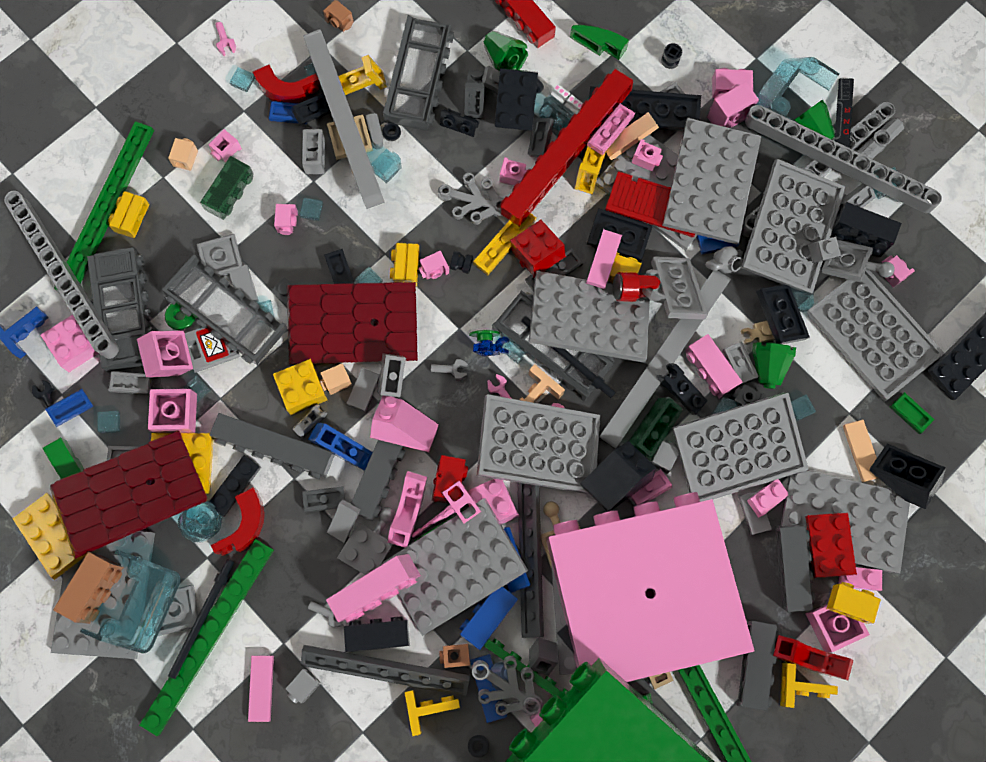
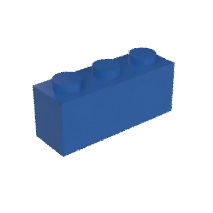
(487, 617)

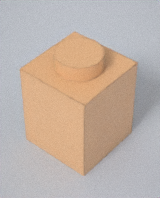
(183, 154)
(335, 379)

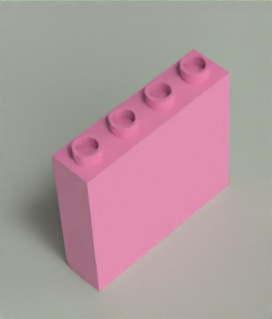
(649, 589)

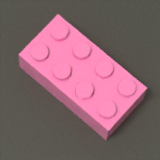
(372, 588)

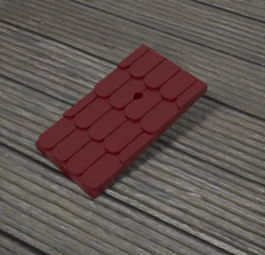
(334, 322)
(127, 494)

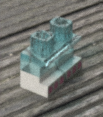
(560, 106)

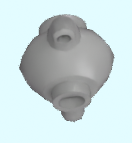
(726, 260)

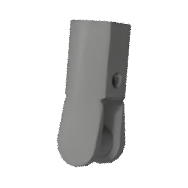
(374, 131)
(306, 423)

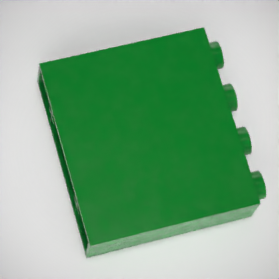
(603, 723)

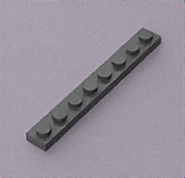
(530, 553)
(385, 670)

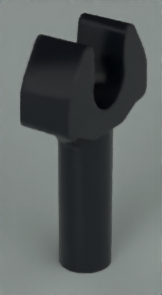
(45, 395)

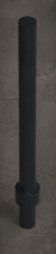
(597, 381)
(220, 580)

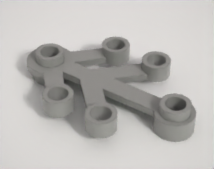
(475, 200)
(509, 689)

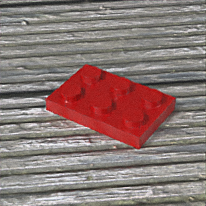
(831, 545)

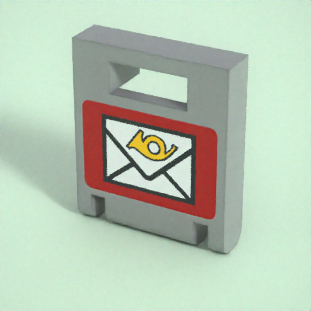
(212, 350)

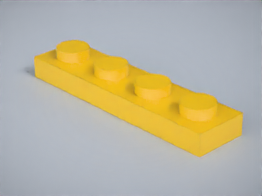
(500, 245)

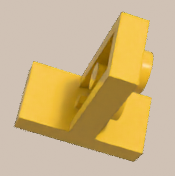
(363, 76)
(589, 171)
(789, 686)
(426, 708)

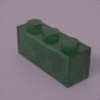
(227, 188)
(656, 426)

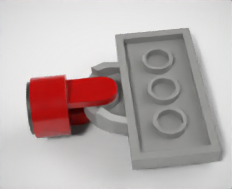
(668, 283)

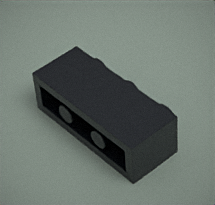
(376, 634)

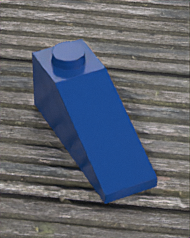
(340, 445)

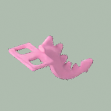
(452, 508)

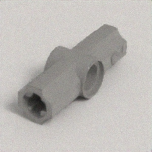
(884, 135)

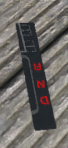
(844, 111)

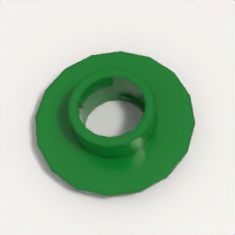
(171, 321)
(484, 334)

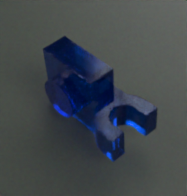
(487, 348)

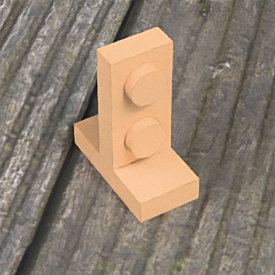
(544, 383)

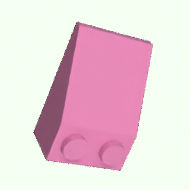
(402, 425)

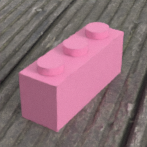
(713, 366)

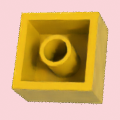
(300, 387)

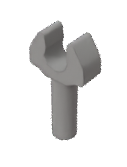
(451, 369)
(325, 612)

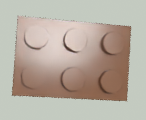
(88, 588)

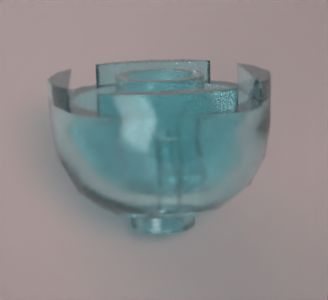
(200, 522)

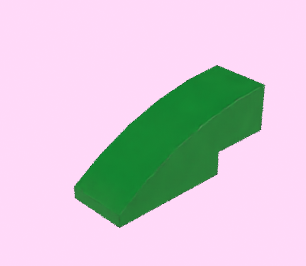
(599, 40)
(63, 458)

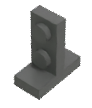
(474, 94)

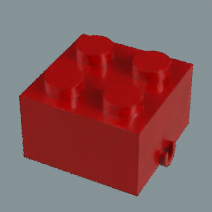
(537, 248)
(448, 473)

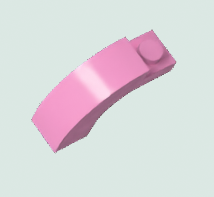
(408, 509)

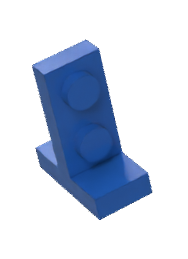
(21, 330)

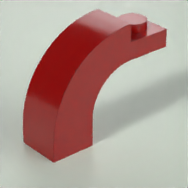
(284, 91)
(250, 526)
(813, 659)

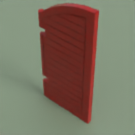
(640, 200)

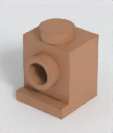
(338, 16)
(463, 659)

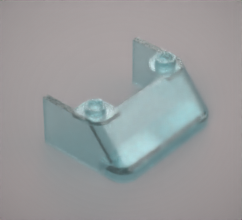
(771, 93)
(144, 609)

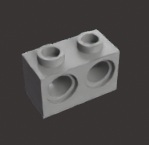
(313, 151)

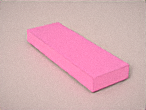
(611, 129)
(604, 259)
(260, 689)

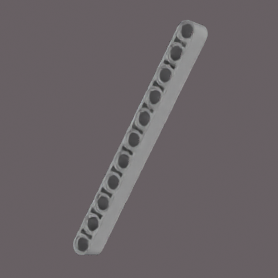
(343, 119)
(861, 129)
(851, 158)
(61, 275)
(666, 354)

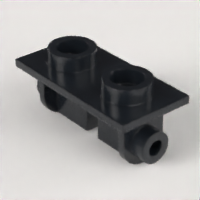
(454, 121)

